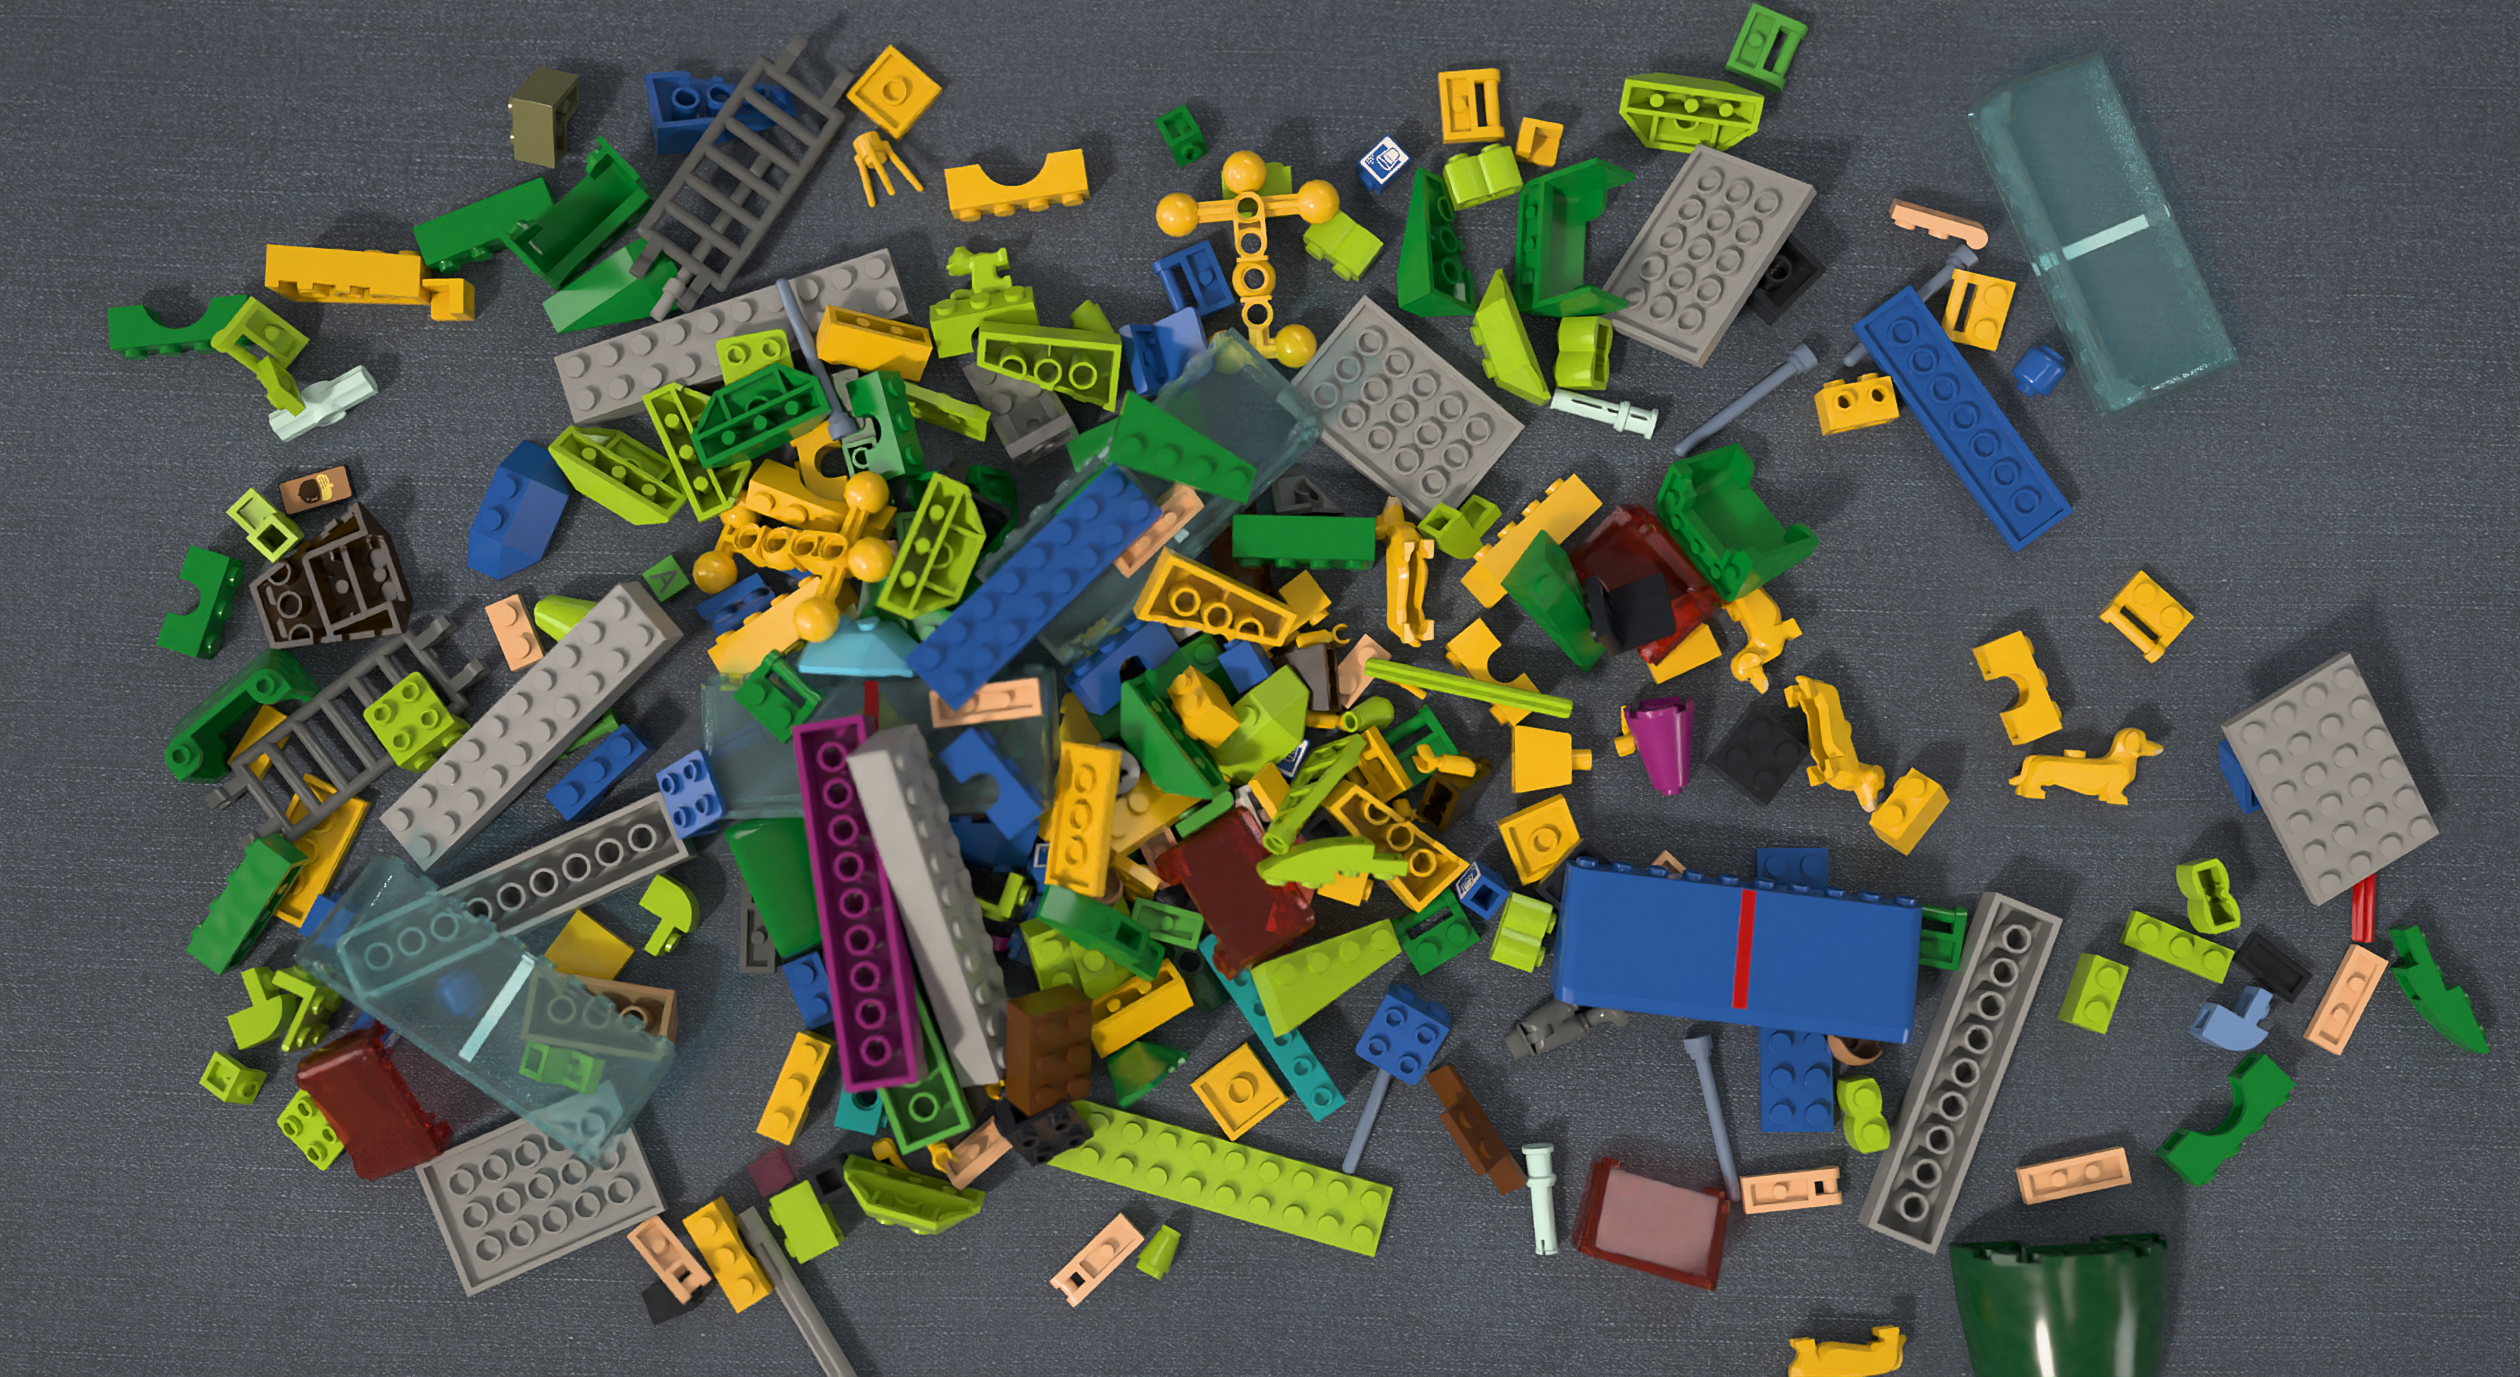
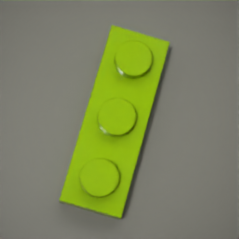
(948, 412)
(2176, 947)

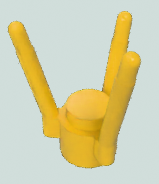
(873, 153)

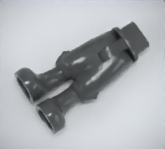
(1556, 1026)

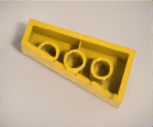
(347, 275)
(746, 648)

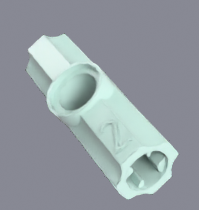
(325, 403)

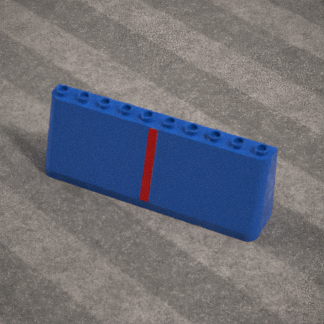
(1737, 950)

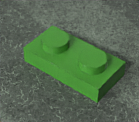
(1169, 923)

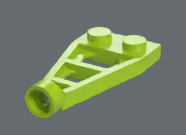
(1328, 763)

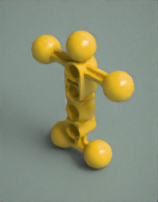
(1244, 175)
(821, 552)

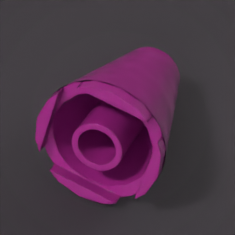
(1664, 740)

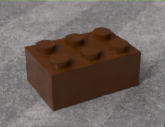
(1048, 1048)

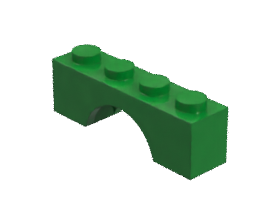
(141, 331)
(2256, 1089)

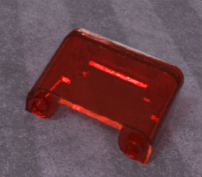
(1636, 545)
(1241, 909)
(371, 1104)
(1652, 1225)

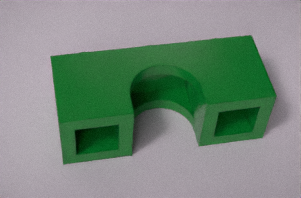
(898, 451)
(200, 631)

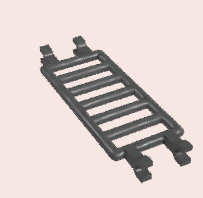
(705, 147)
(246, 779)

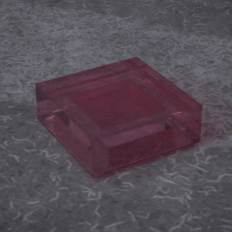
(771, 1172)

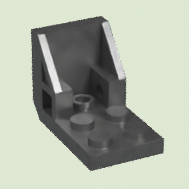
(1024, 415)

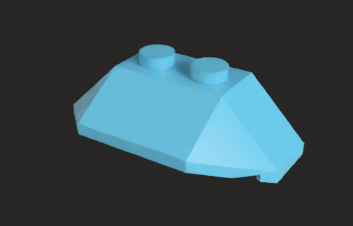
(861, 649)

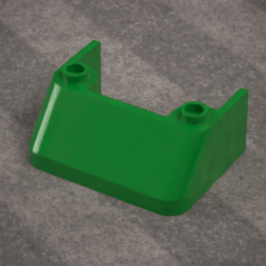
(583, 221)
(1553, 241)

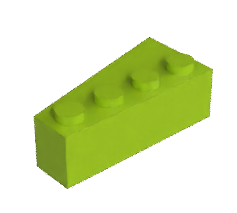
(1054, 358)
(1311, 978)

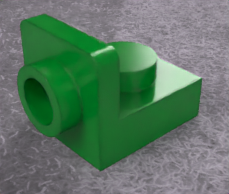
(1182, 136)

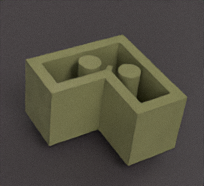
(541, 116)

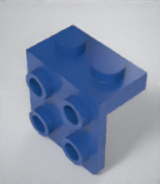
(1162, 349)
(692, 795)
(1404, 1033)

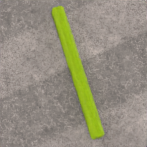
(1468, 687)

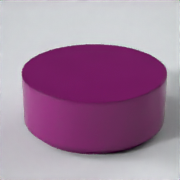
(999, 940)

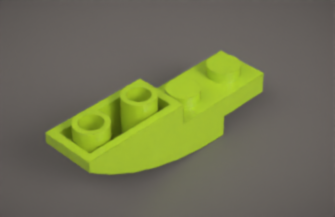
(1317, 861)

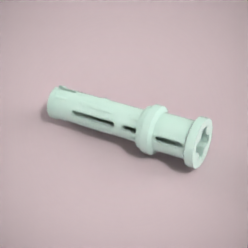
(1620, 415)
(1541, 1181)

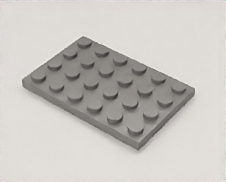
(1704, 252)
(1403, 412)
(2330, 778)
(528, 1200)

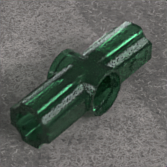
(1203, 982)

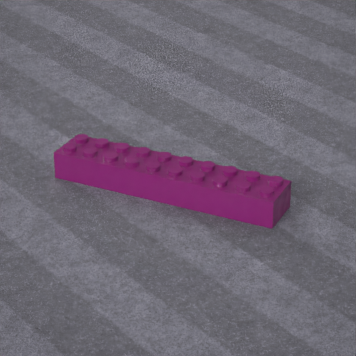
(857, 915)

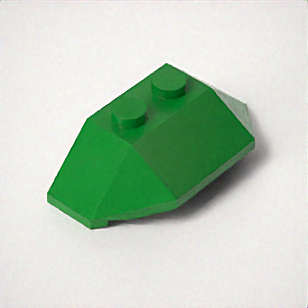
(759, 415)
(1163, 747)

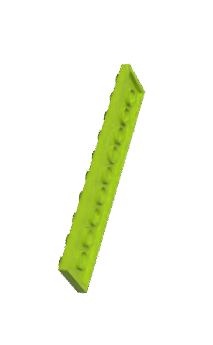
(1229, 1178)

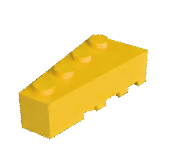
(1559, 515)
(1207, 600)
(1144, 814)
(1429, 862)

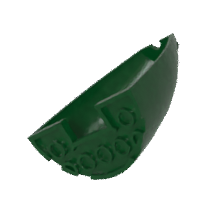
(2064, 1306)

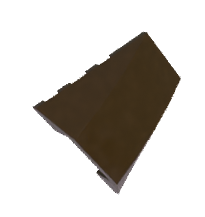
(335, 587)

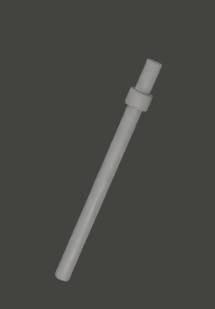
(676, 286)

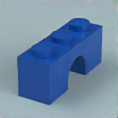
(1097, 678)
(585, 784)
(1017, 802)

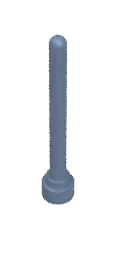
(1960, 258)
(1799, 361)
(839, 421)
(1700, 1048)
(1366, 1122)

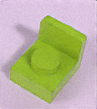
(231, 1079)

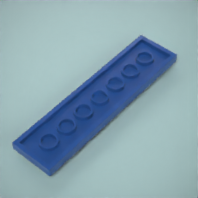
(1962, 419)
(1033, 587)
(1792, 1063)

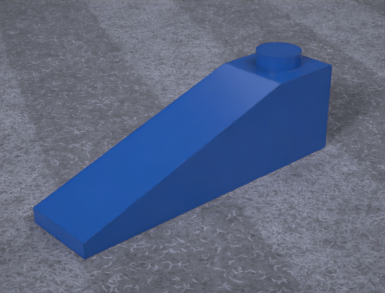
(687, 105)
(988, 846)

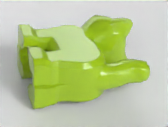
(984, 271)

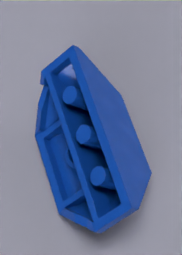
(518, 513)

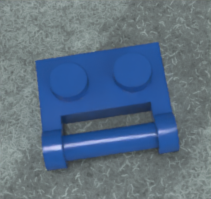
(1202, 275)

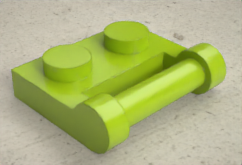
(264, 329)

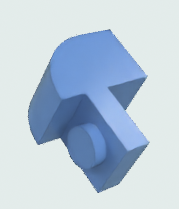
(2237, 1028)

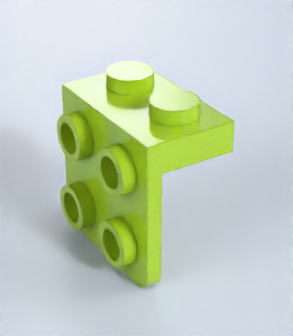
(752, 352)
(414, 723)
(1014, 897)
(314, 1012)
(310, 1131)

